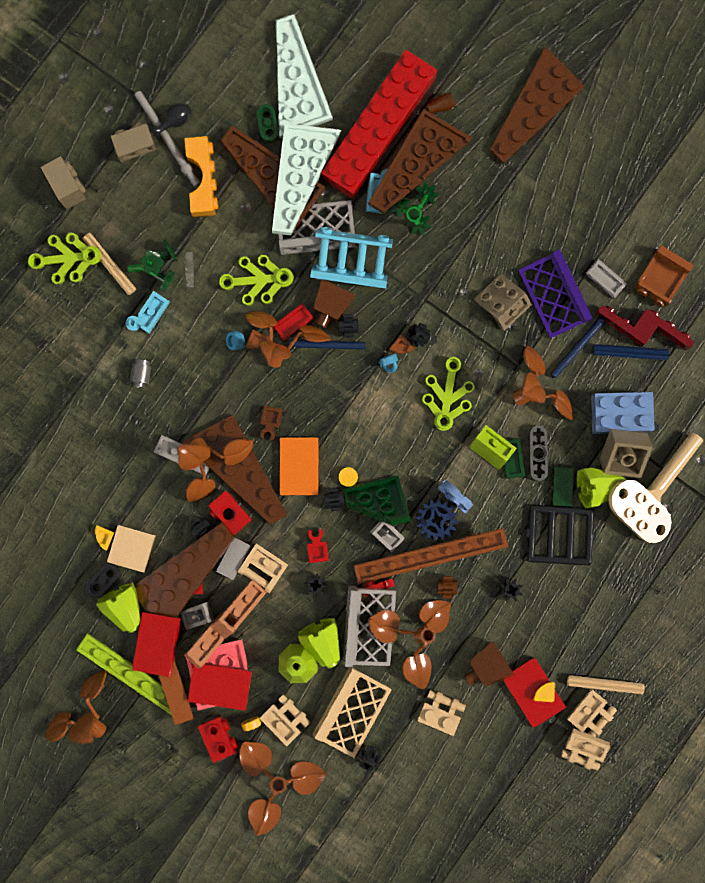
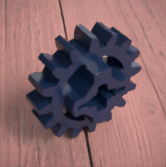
(448, 516)

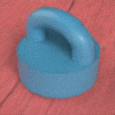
(235, 340)
(385, 361)

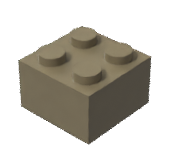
(64, 182)
(625, 453)

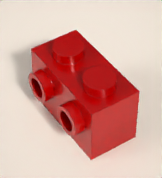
(217, 738)

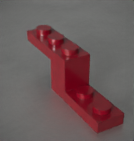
(645, 327)

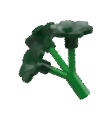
(152, 263)

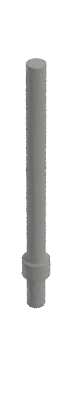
(186, 168)

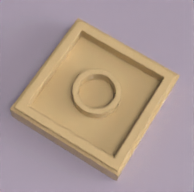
(131, 548)

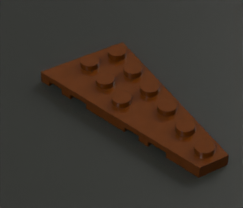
(543, 96)
(421, 154)
(261, 167)
(245, 477)
(176, 581)

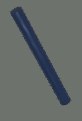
(328, 344)
(577, 348)

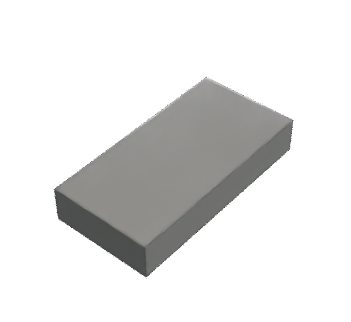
(606, 279)
(233, 558)

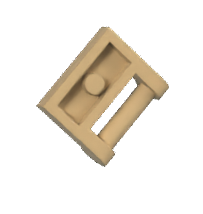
(267, 563)

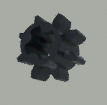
(348, 326)
(418, 335)
(334, 499)
(201, 527)
(320, 581)
(516, 592)
(368, 757)

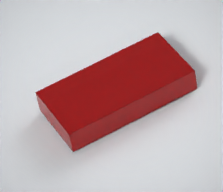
(292, 321)

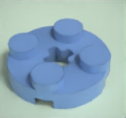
(455, 496)

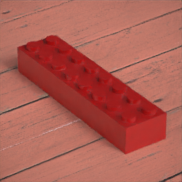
(379, 124)

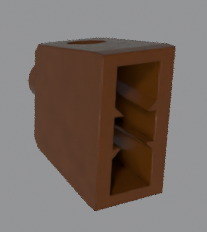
(331, 303)
(489, 667)

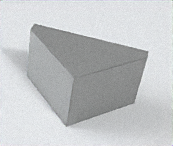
(387, 535)
(197, 616)

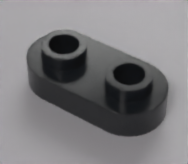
(103, 580)

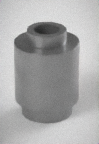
(140, 373)

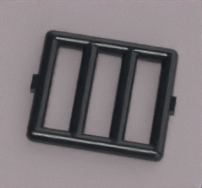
(549, 557)

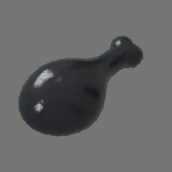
(176, 117)

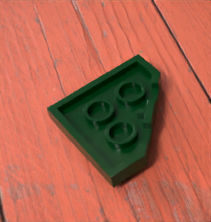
(379, 500)

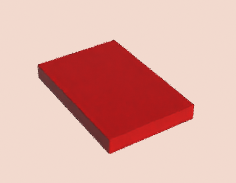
(156, 644)
(524, 684)
(220, 686)

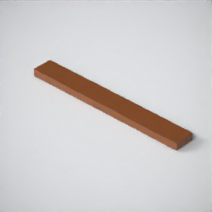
(431, 556)

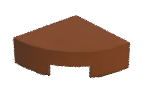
(255, 339)
(401, 346)

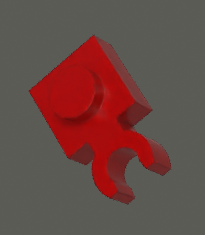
(317, 550)
(382, 585)

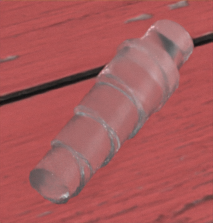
(189, 269)

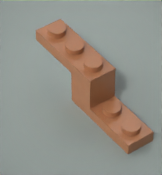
(225, 624)

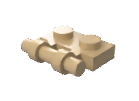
(587, 710)
(439, 718)
(280, 724)
(586, 745)

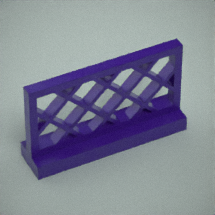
(571, 288)

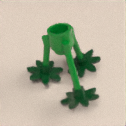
(414, 212)

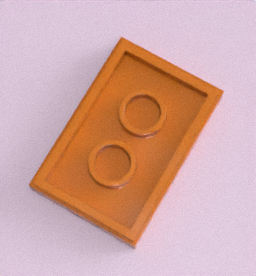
(299, 466)

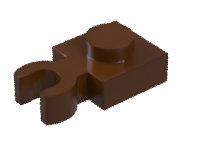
(270, 419)

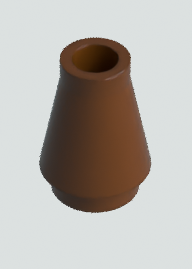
(442, 103)

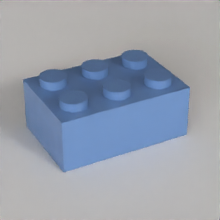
(622, 412)

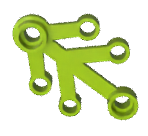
(68, 258)
(259, 279)
(447, 398)

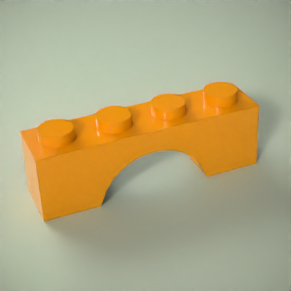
(202, 199)

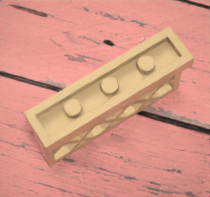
(337, 703)

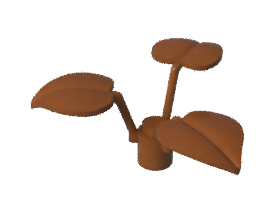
(274, 352)
(533, 390)
(194, 454)
(385, 627)
(85, 726)
(305, 780)

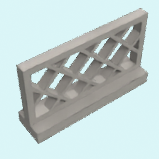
(313, 243)
(352, 627)

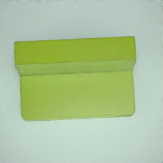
(492, 447)

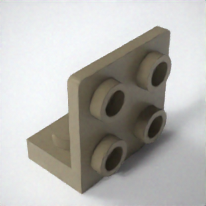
(503, 301)

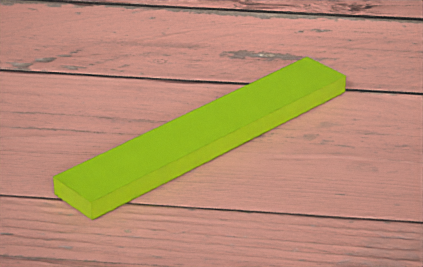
(122, 669)

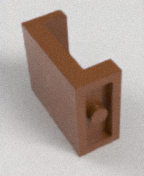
(663, 276)

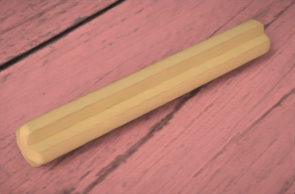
(110, 265)
(605, 684)

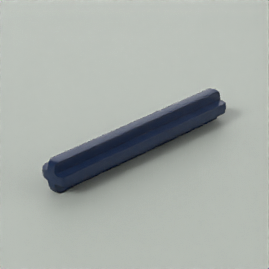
(631, 352)

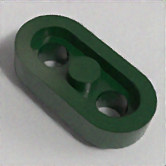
(267, 124)

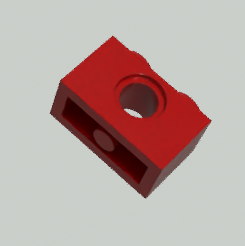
(224, 502)

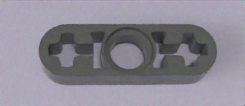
(532, 468)

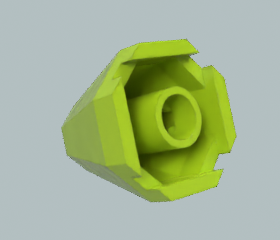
(595, 486)
(122, 607)
(322, 641)
(293, 654)

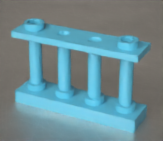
(358, 276)

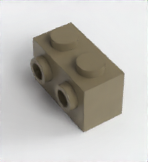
(133, 142)

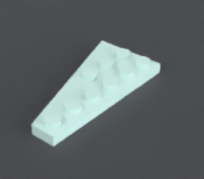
(298, 85)
(301, 164)

